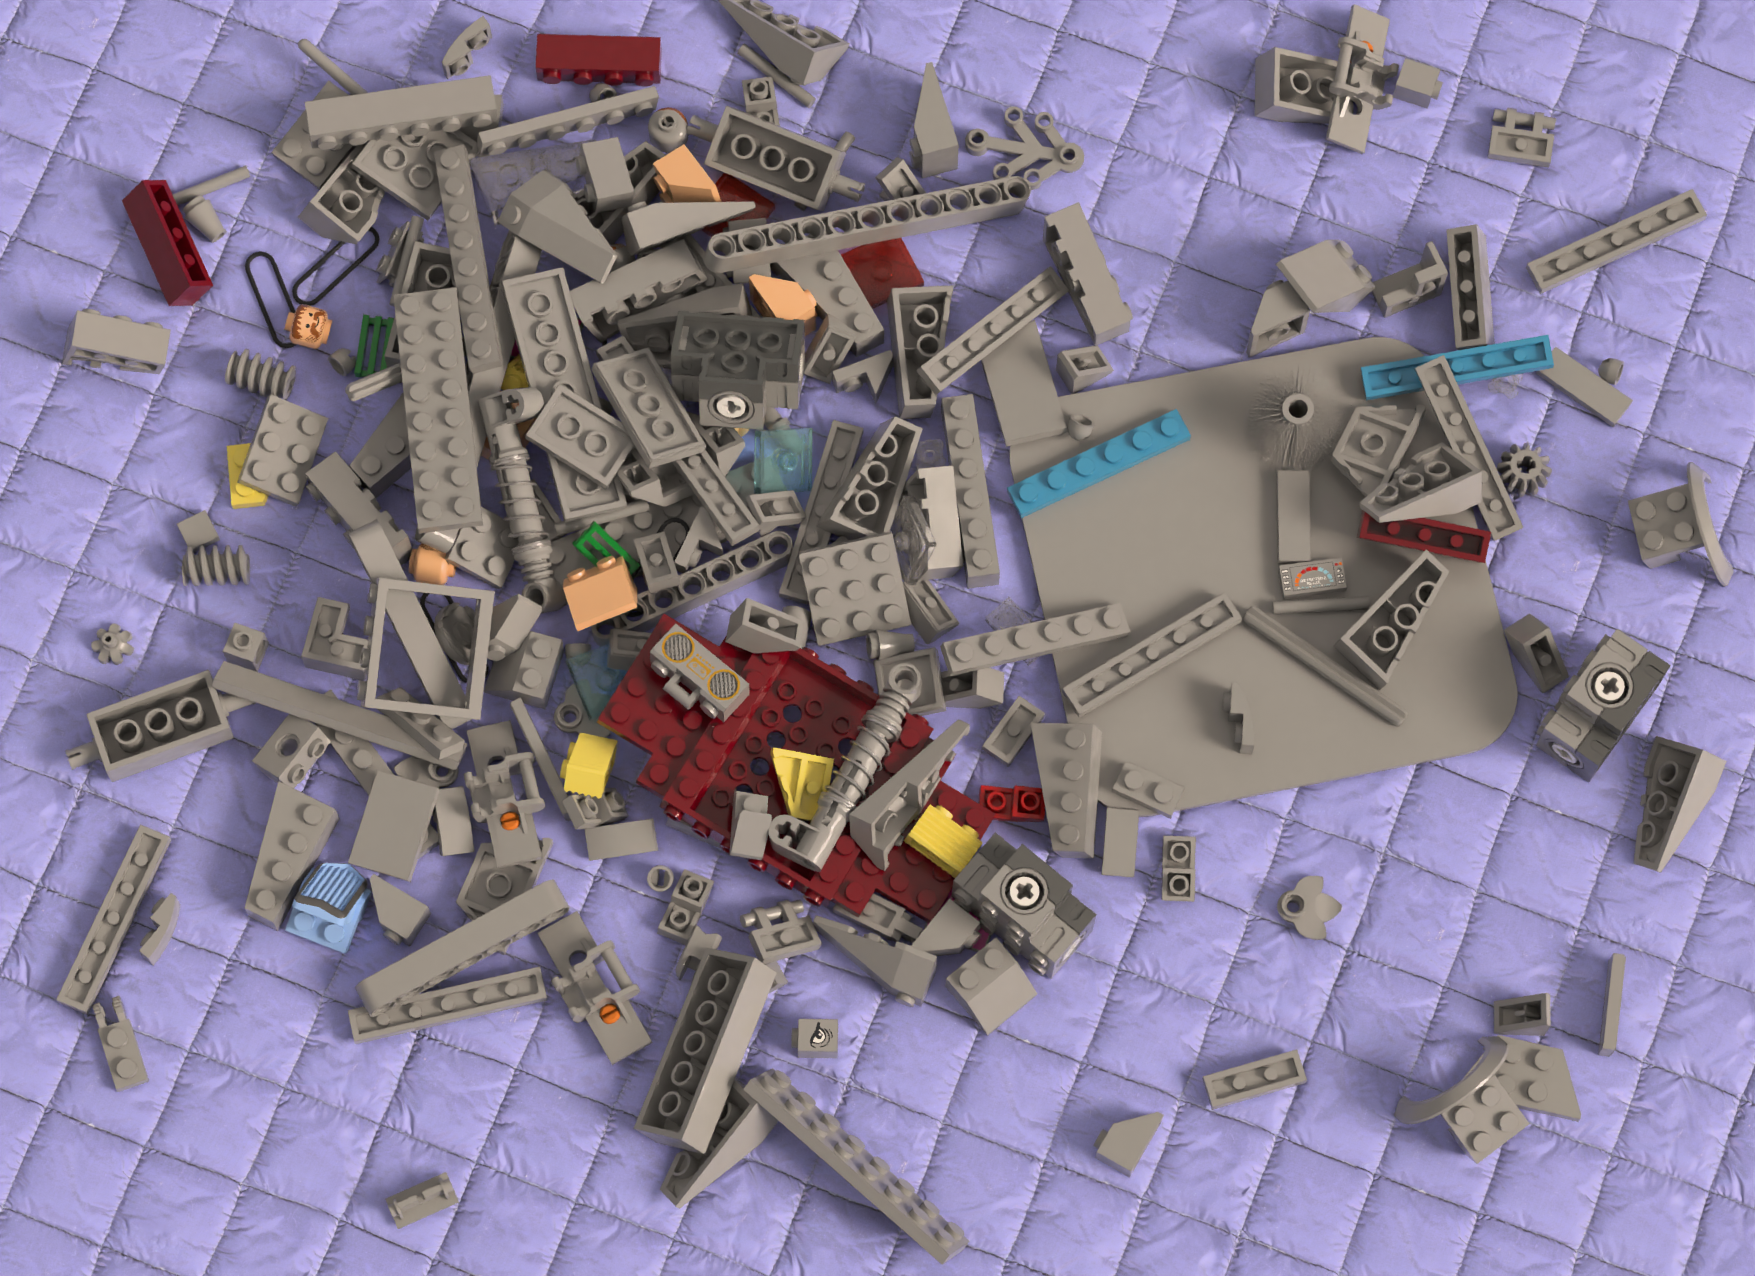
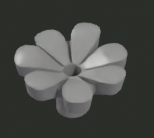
(112, 644)

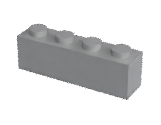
(1470, 287)

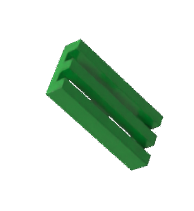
(377, 322)
(587, 535)

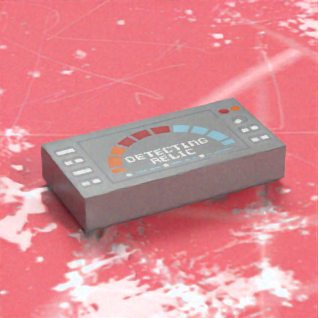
(1312, 578)

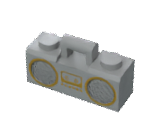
(708, 678)

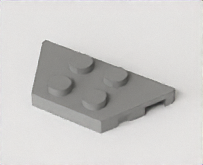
(1375, 444)
(490, 887)
(1537, 1079)

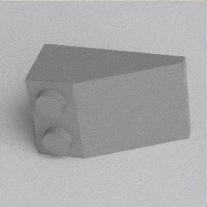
(1294, 87)
(934, 138)
(1327, 277)

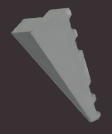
(891, 808)

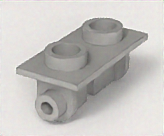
(389, 264)
(422, 1200)

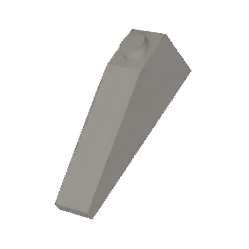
(657, 325)
(898, 969)

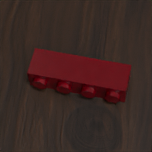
(598, 59)
(167, 243)
(1428, 534)

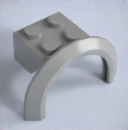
(1678, 523)
(1475, 1109)

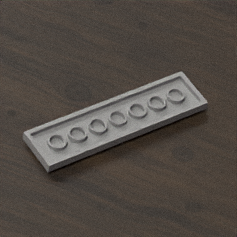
(552, 356)
(437, 410)
(567, 557)
(856, 1165)

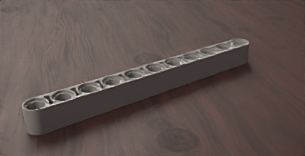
(858, 233)
(515, 260)

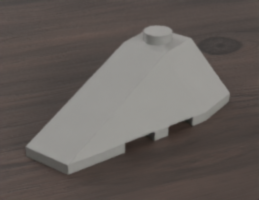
(792, 48)
(344, 204)
(553, 221)
(659, 223)
(1431, 486)
(1676, 792)
(737, 1132)

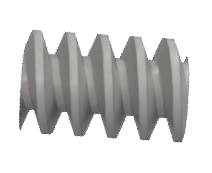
(260, 376)
(216, 566)

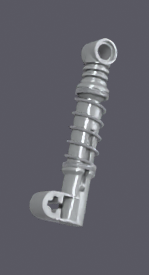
(517, 492)
(835, 805)

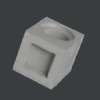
(245, 647)

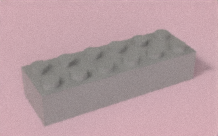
(705, 1050)

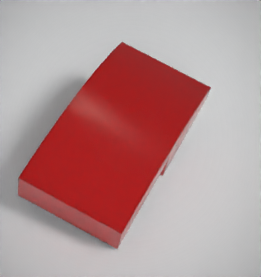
(1014, 803)

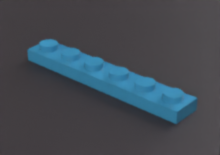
(1466, 365)
(1098, 463)

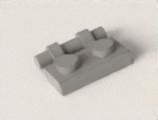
(1521, 145)
(781, 940)

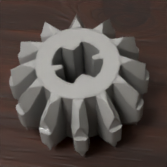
(1535, 465)

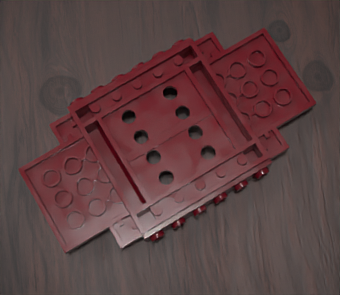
(703, 760)

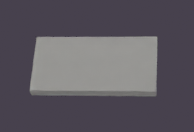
(1023, 388)
(648, 407)

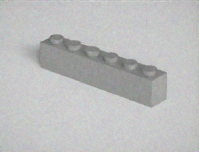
(401, 112)
(972, 497)

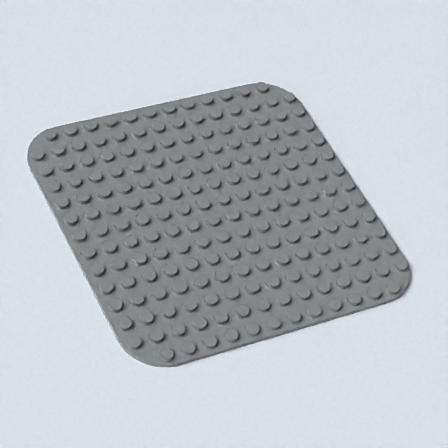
(1207, 526)

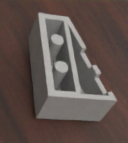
(117, 342)

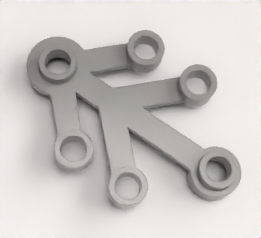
(1029, 149)

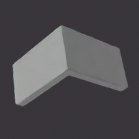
(1412, 284)
(327, 646)

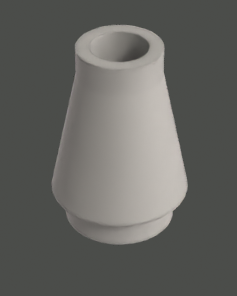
(204, 218)
(888, 644)

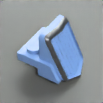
(330, 905)

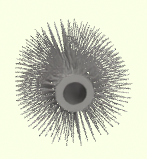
(1296, 417)

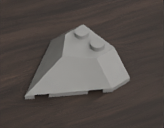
(664, 483)

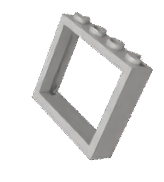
(478, 654)

